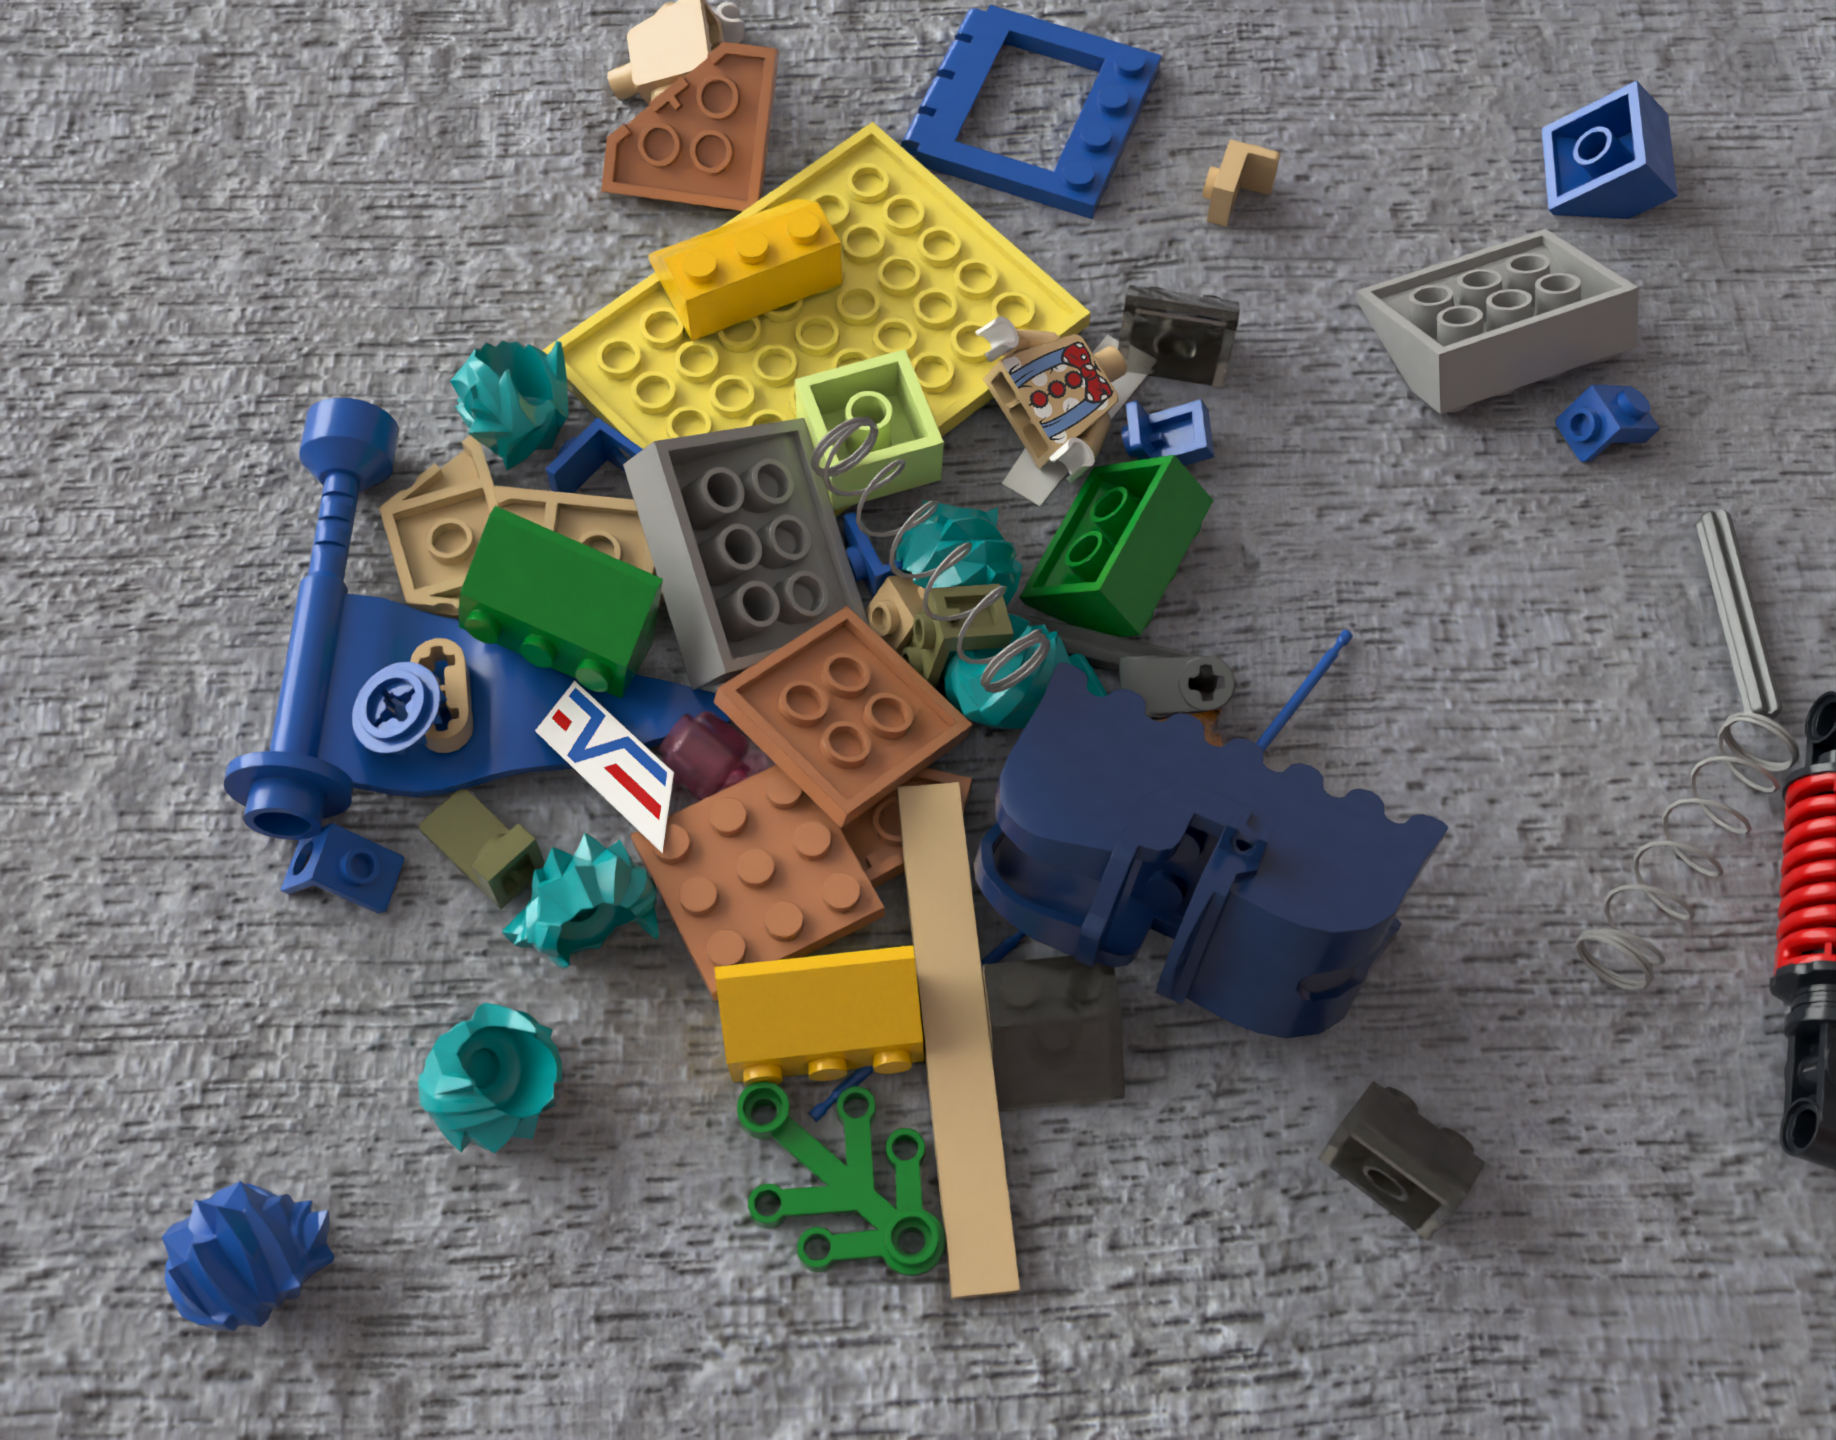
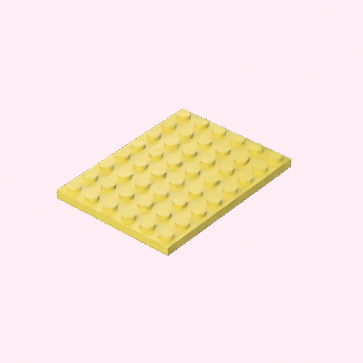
(913, 278)

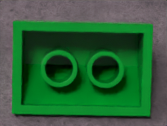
(1119, 546)
(559, 603)

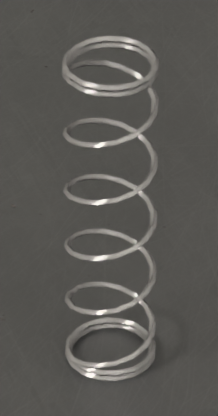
(842, 432)
(1618, 938)

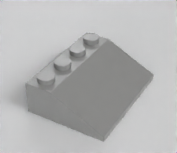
(1501, 319)
(741, 543)

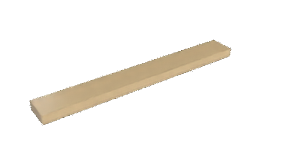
(957, 1044)

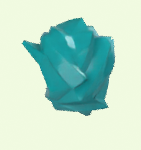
(513, 398)
(988, 562)
(1010, 707)
(583, 901)
(490, 1078)

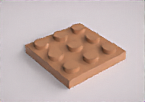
(843, 715)
(757, 876)

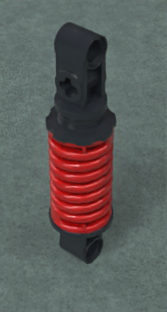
(1807, 944)

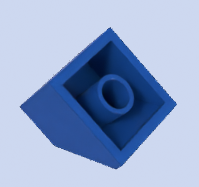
(1610, 157)

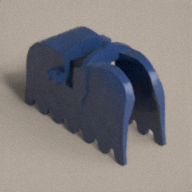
(1249, 869)

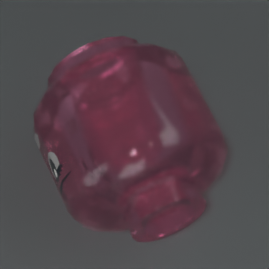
(705, 754)

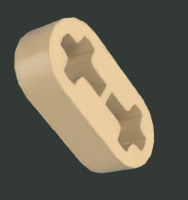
(456, 690)

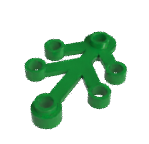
(847, 1187)

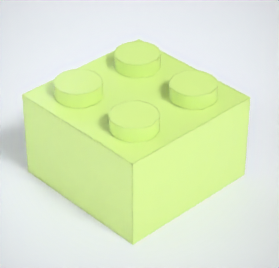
(892, 397)

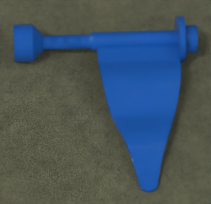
(348, 638)

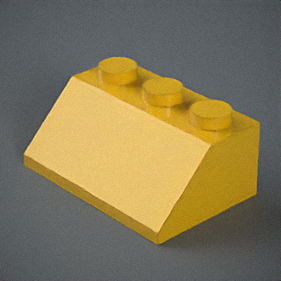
(750, 267)
(821, 1015)

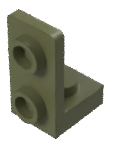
(936, 639)
(483, 847)

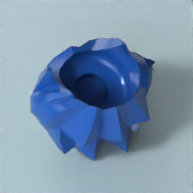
(243, 1255)

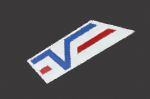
(611, 761)

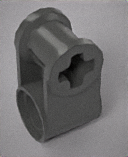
(1167, 681)

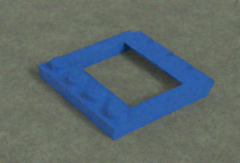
(1096, 138)

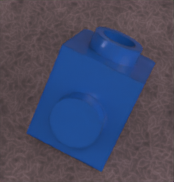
(1605, 417)
(1173, 431)

